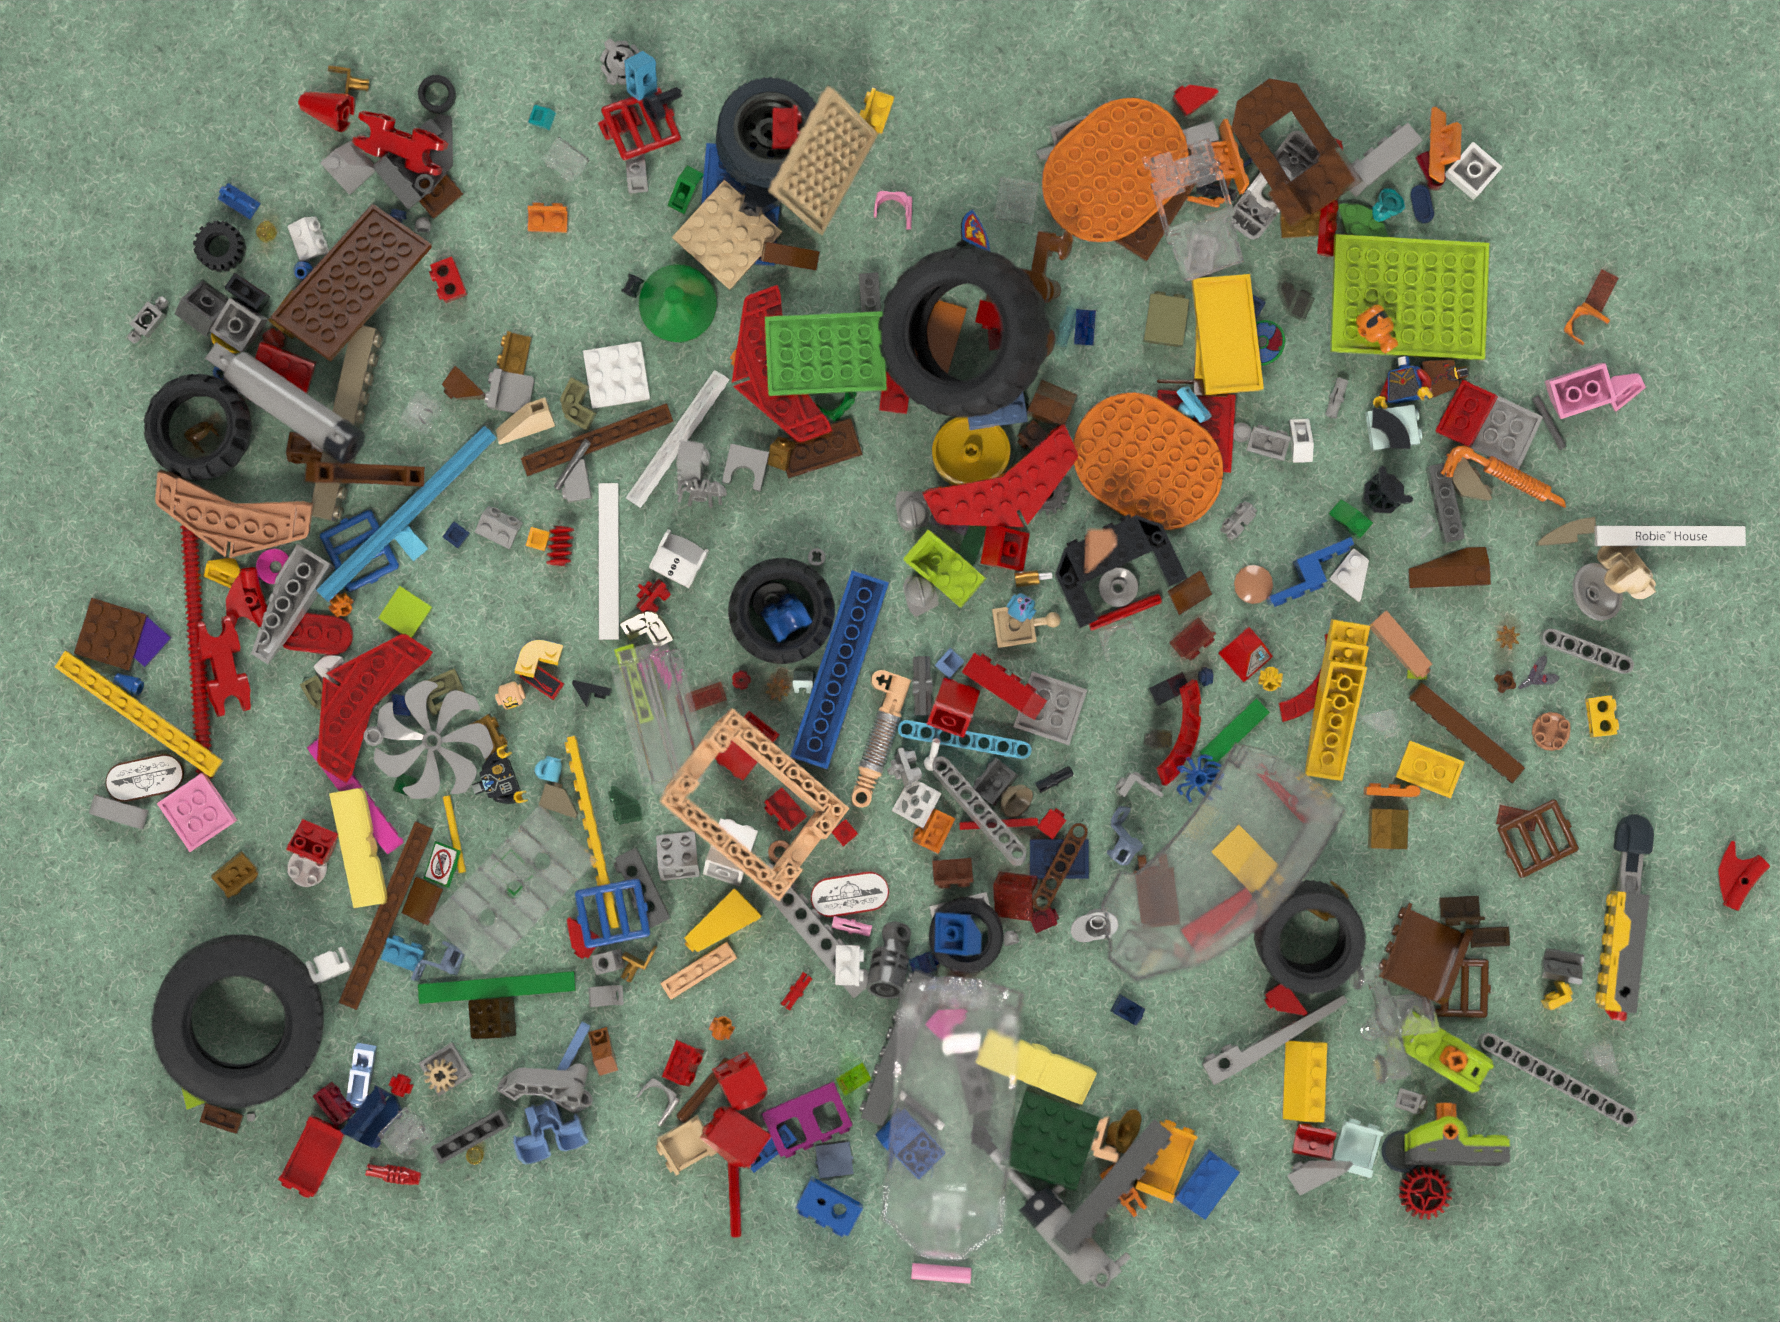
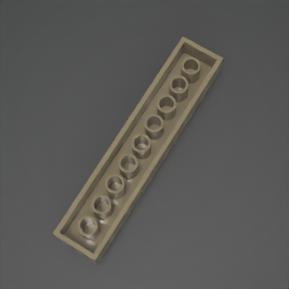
(349, 404)

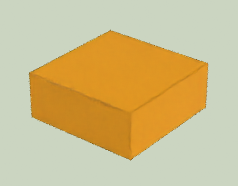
(537, 539)

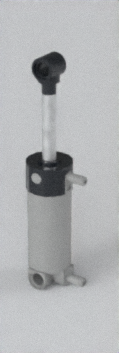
(1048, 1215)

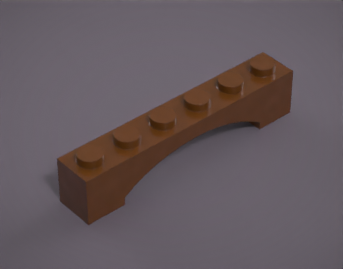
(364, 473)

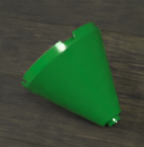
(677, 303)

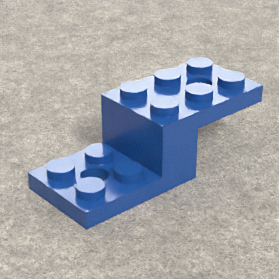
(1310, 572)

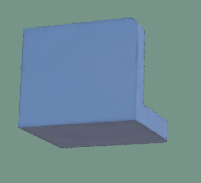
(949, 663)

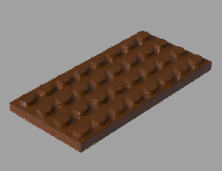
(351, 282)

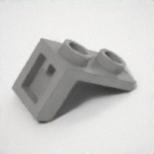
(636, 174)

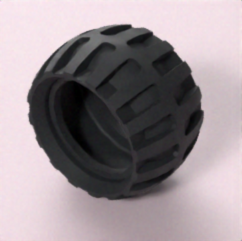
(169, 399)
(773, 570)

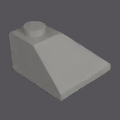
(349, 166)

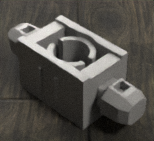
(135, 336)

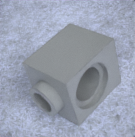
(614, 959)

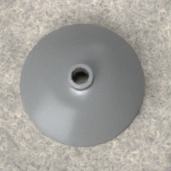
(1593, 594)

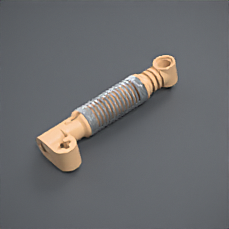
(888, 719)

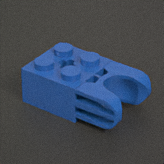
(785, 616)

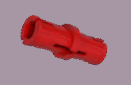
(796, 991)

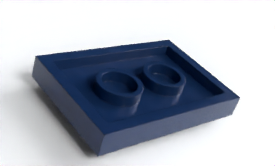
(1043, 852)

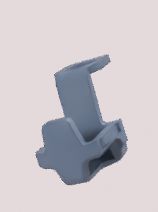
(1125, 842)
(447, 964)

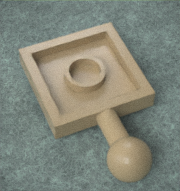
(1013, 632)

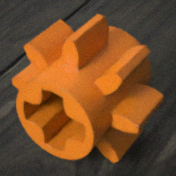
(341, 604)
(721, 1028)

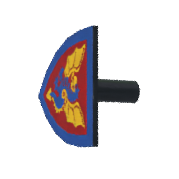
(973, 232)

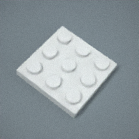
(616, 375)

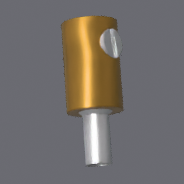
(1030, 578)

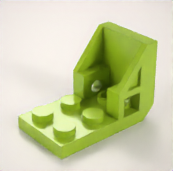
(944, 568)

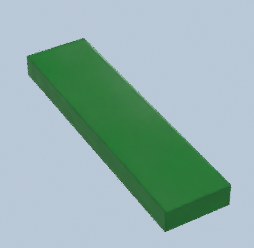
(1235, 731)

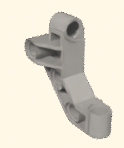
(560, 1086)

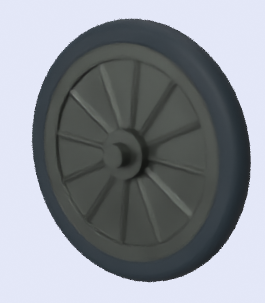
(1394, 1152)

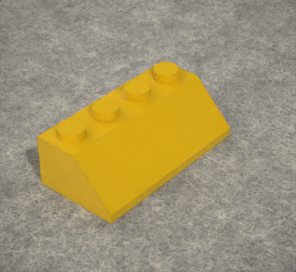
(1304, 1081)

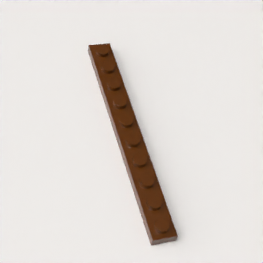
(386, 915)

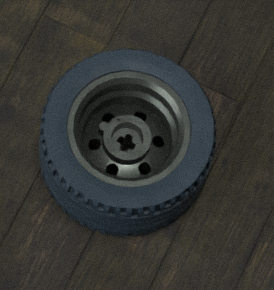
(747, 107)

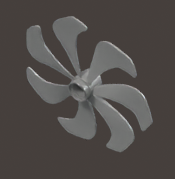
(430, 782)

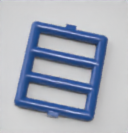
(334, 552)
(598, 892)

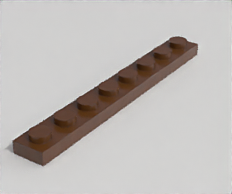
(599, 439)

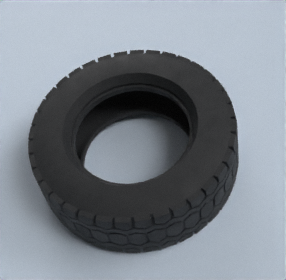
(225, 1082)

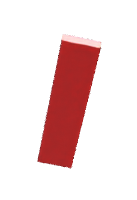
(1008, 822)

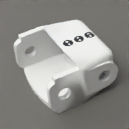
(678, 559)

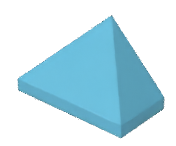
(411, 543)

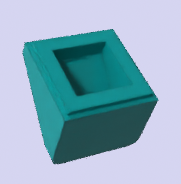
(542, 117)

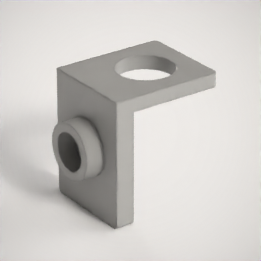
(605, 995)

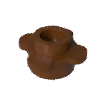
(1510, 681)

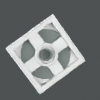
(916, 803)

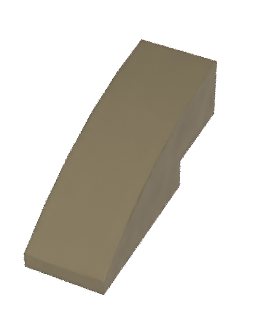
(1568, 532)

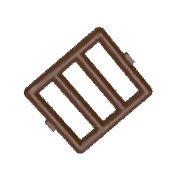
(1537, 814)
(1484, 990)

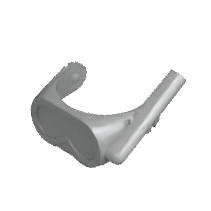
(672, 1099)

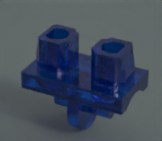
(1084, 327)

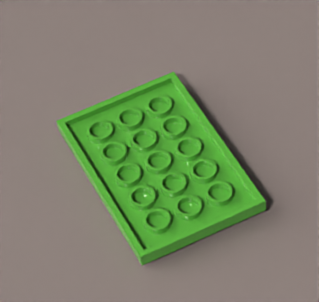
(824, 354)

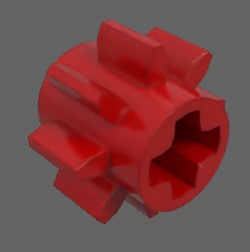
(400, 1085)

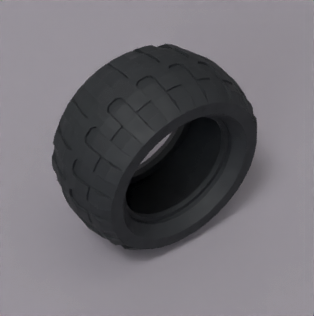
(906, 324)

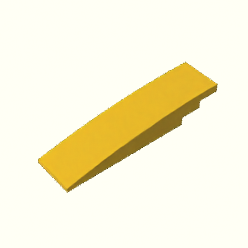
(1337, 699)

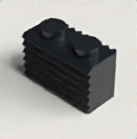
(247, 292)

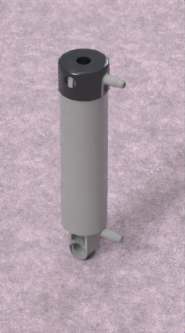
(289, 404)

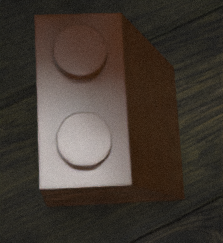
(1051, 404)

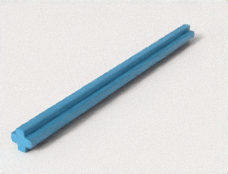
(406, 514)

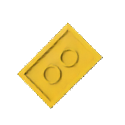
(1429, 769)

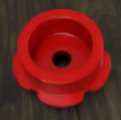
(746, 680)

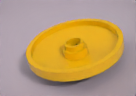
(970, 454)

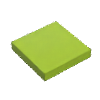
(405, 612)

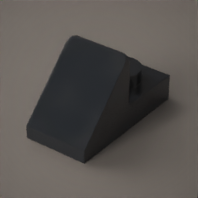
(585, 689)

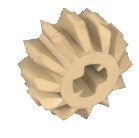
(446, 1080)

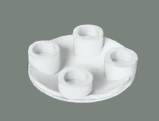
(305, 871)

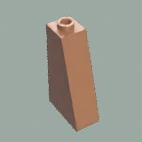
(1400, 645)

